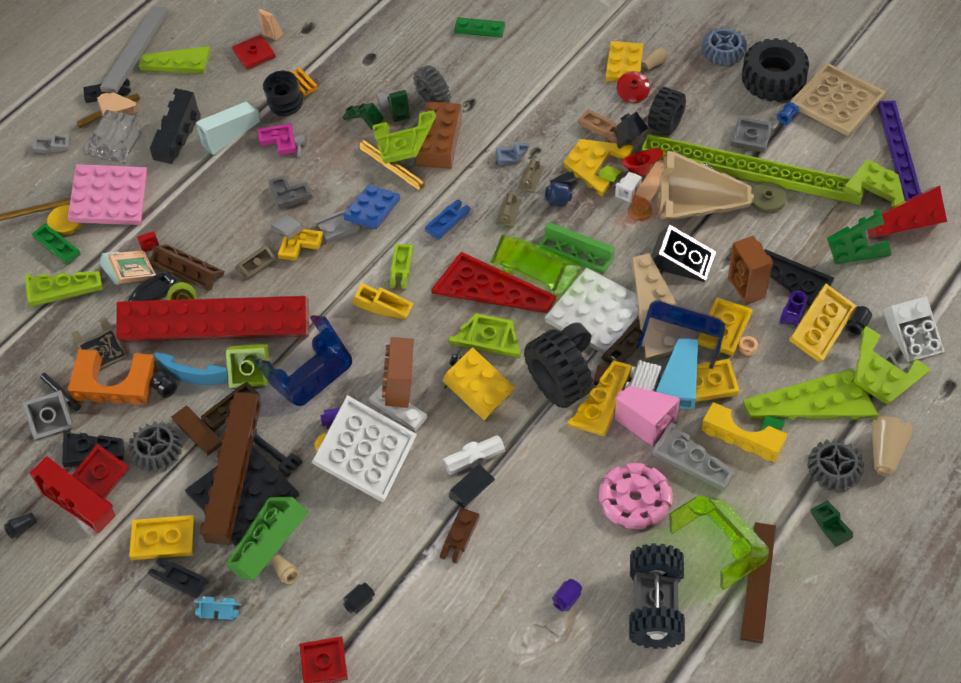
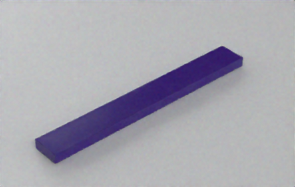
(899, 148)

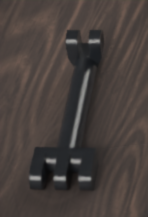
(284, 461)

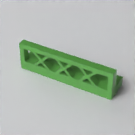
(580, 245)

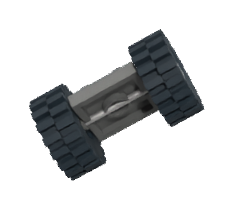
(656, 602)

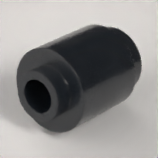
(859, 319)
(358, 598)

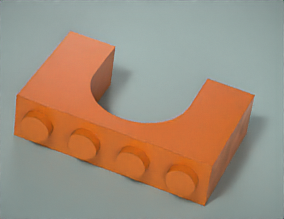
(133, 390)

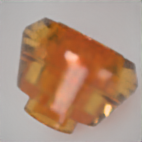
(640, 209)

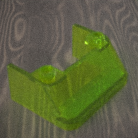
(536, 262)
(746, 547)

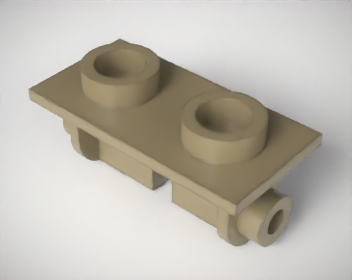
(531, 175)
(509, 210)

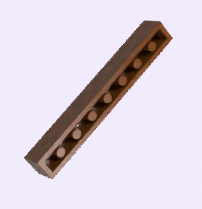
(231, 469)

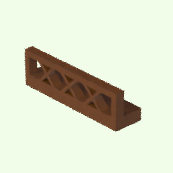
(185, 266)

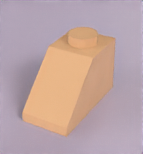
(116, 103)

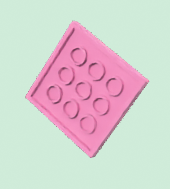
(108, 194)

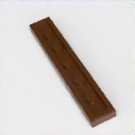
(758, 589)

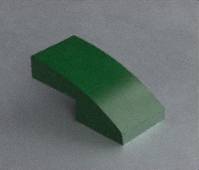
(830, 523)

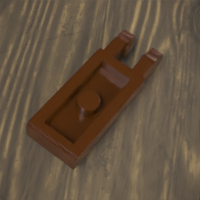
(460, 534)

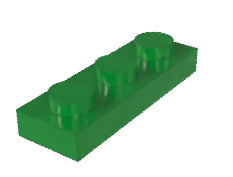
(479, 27)
(56, 244)

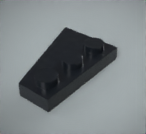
(78, 446)

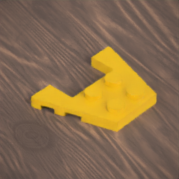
(588, 159)

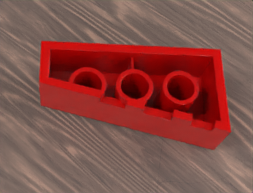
(913, 213)
(72, 495)

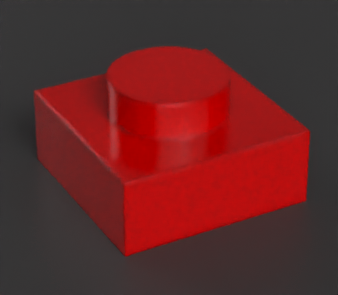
(148, 241)

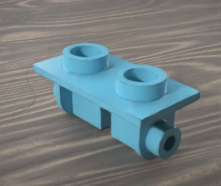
(208, 607)

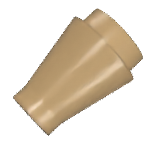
(656, 58)
(285, 570)

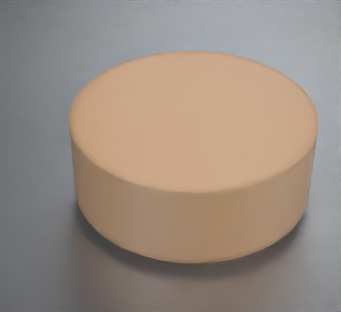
(748, 345)

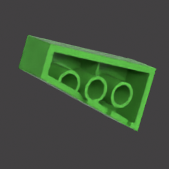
(265, 536)

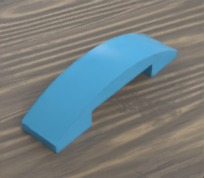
(211, 376)

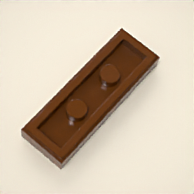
(197, 430)

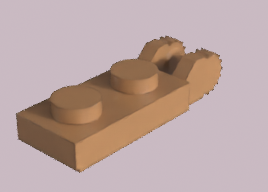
(599, 125)

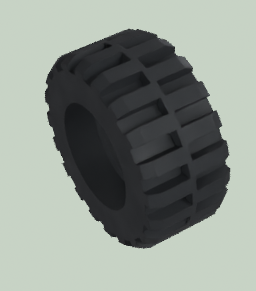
(779, 55)
(558, 368)

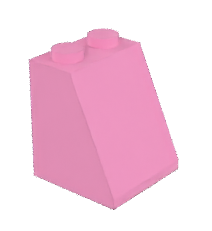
(646, 412)

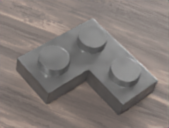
(288, 196)

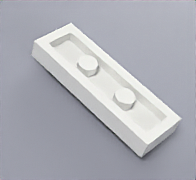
(410, 417)

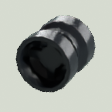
(165, 386)

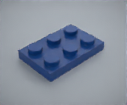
(372, 206)

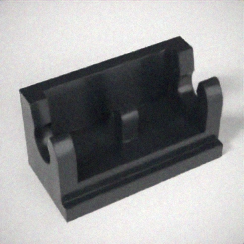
(471, 486)

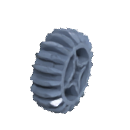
(724, 46)

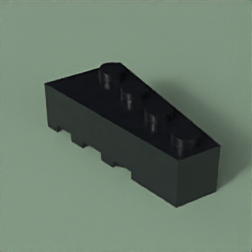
(175, 126)

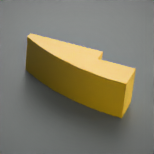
(381, 302)

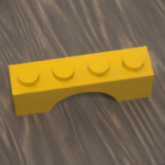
(764, 443)

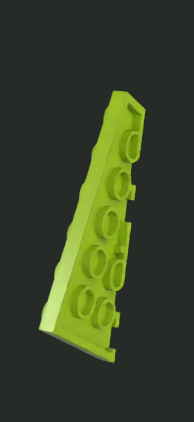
(815, 399)

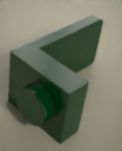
(367, 111)

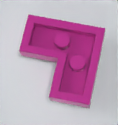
(279, 134)

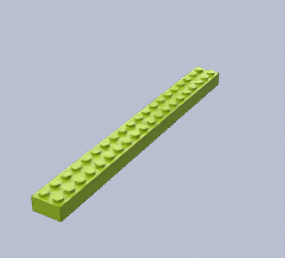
(759, 169)

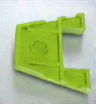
(403, 143)
(876, 180)
(879, 375)

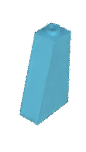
(681, 373)

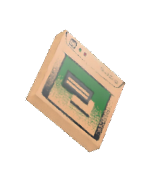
(131, 266)

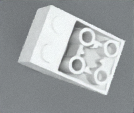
(914, 328)

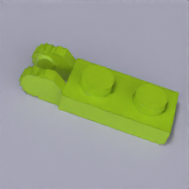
(401, 264)

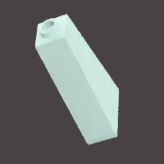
(226, 126)

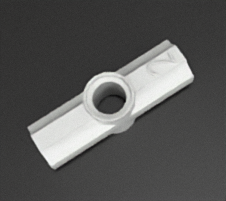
(474, 454)

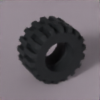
(666, 110)

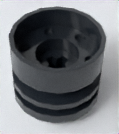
(283, 93)

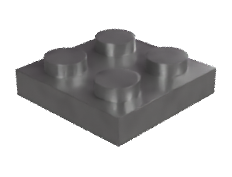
(751, 134)

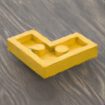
(306, 239)

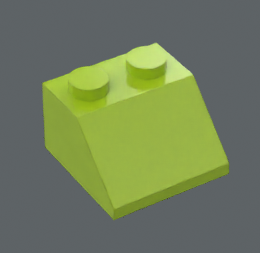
(242, 365)

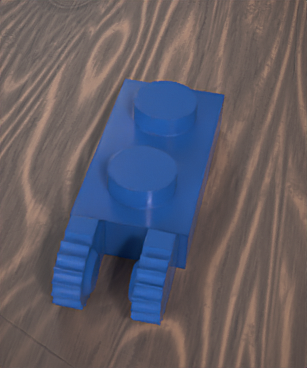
(447, 219)

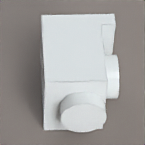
(628, 186)

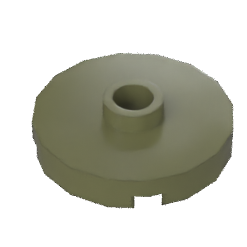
(768, 197)

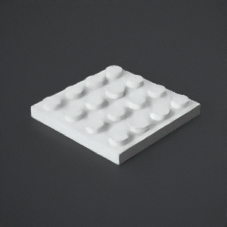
(599, 306)
(364, 448)

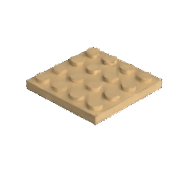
(838, 99)

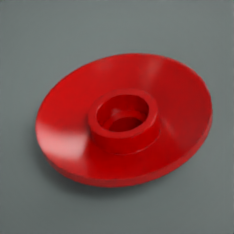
(633, 93)

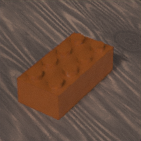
(441, 141)

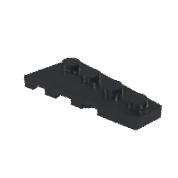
(798, 276)

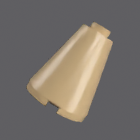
(889, 443)

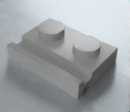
(336, 227)

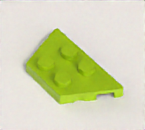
(488, 335)

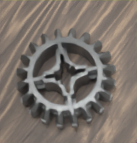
(431, 85)
(159, 451)
(841, 457)

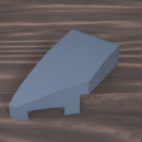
(510, 156)

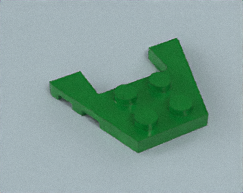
(852, 244)

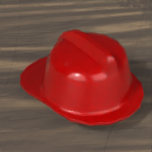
(642, 162)

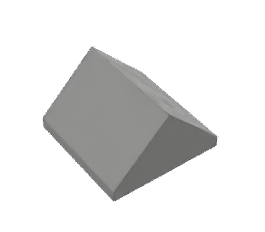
(48, 414)

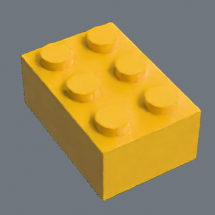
(478, 383)

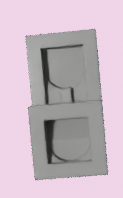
(55, 144)
(287, 226)

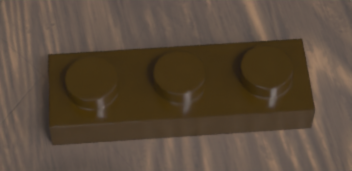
(216, 416)

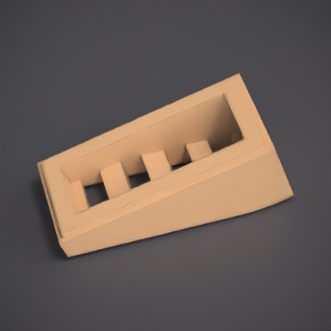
(269, 25)

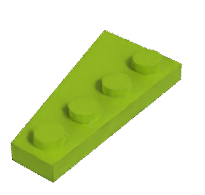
(183, 61)
(47, 288)

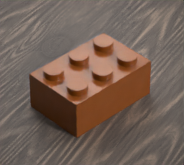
(750, 269)
(399, 372)

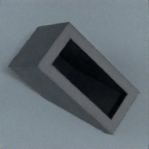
(629, 128)

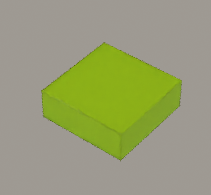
(610, 173)

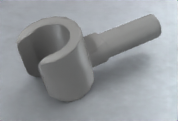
(299, 142)

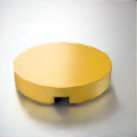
(59, 221)

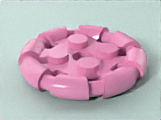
(635, 485)

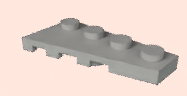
(681, 452)

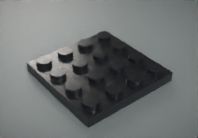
(259, 484)

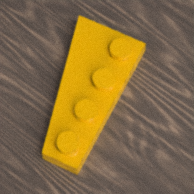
(599, 408)

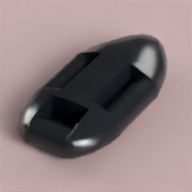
(153, 288)

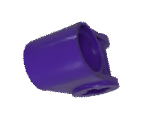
(793, 311)

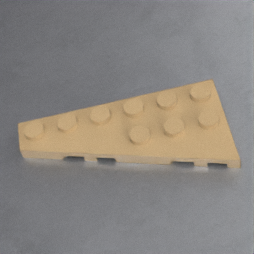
(660, 335)

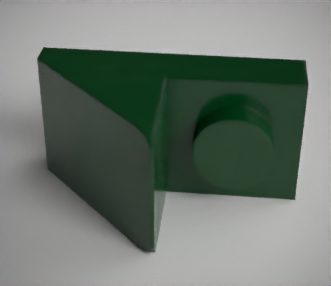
(399, 105)

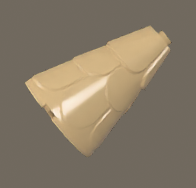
(697, 190)

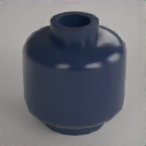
(558, 194)

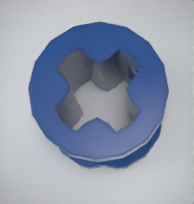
(787, 113)

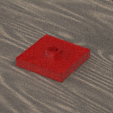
(253, 52)
(101, 471)
(323, 661)

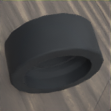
(578, 335)

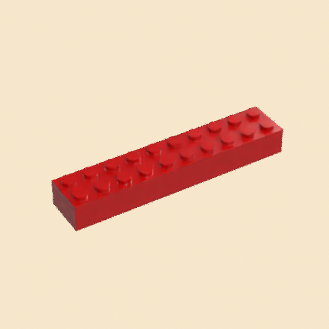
(212, 319)

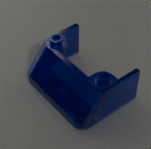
(688, 319)
(317, 373)

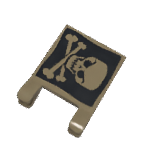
(104, 343)

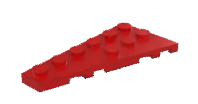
(481, 282)

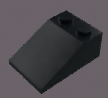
(682, 255)

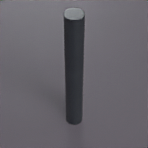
(55, 387)

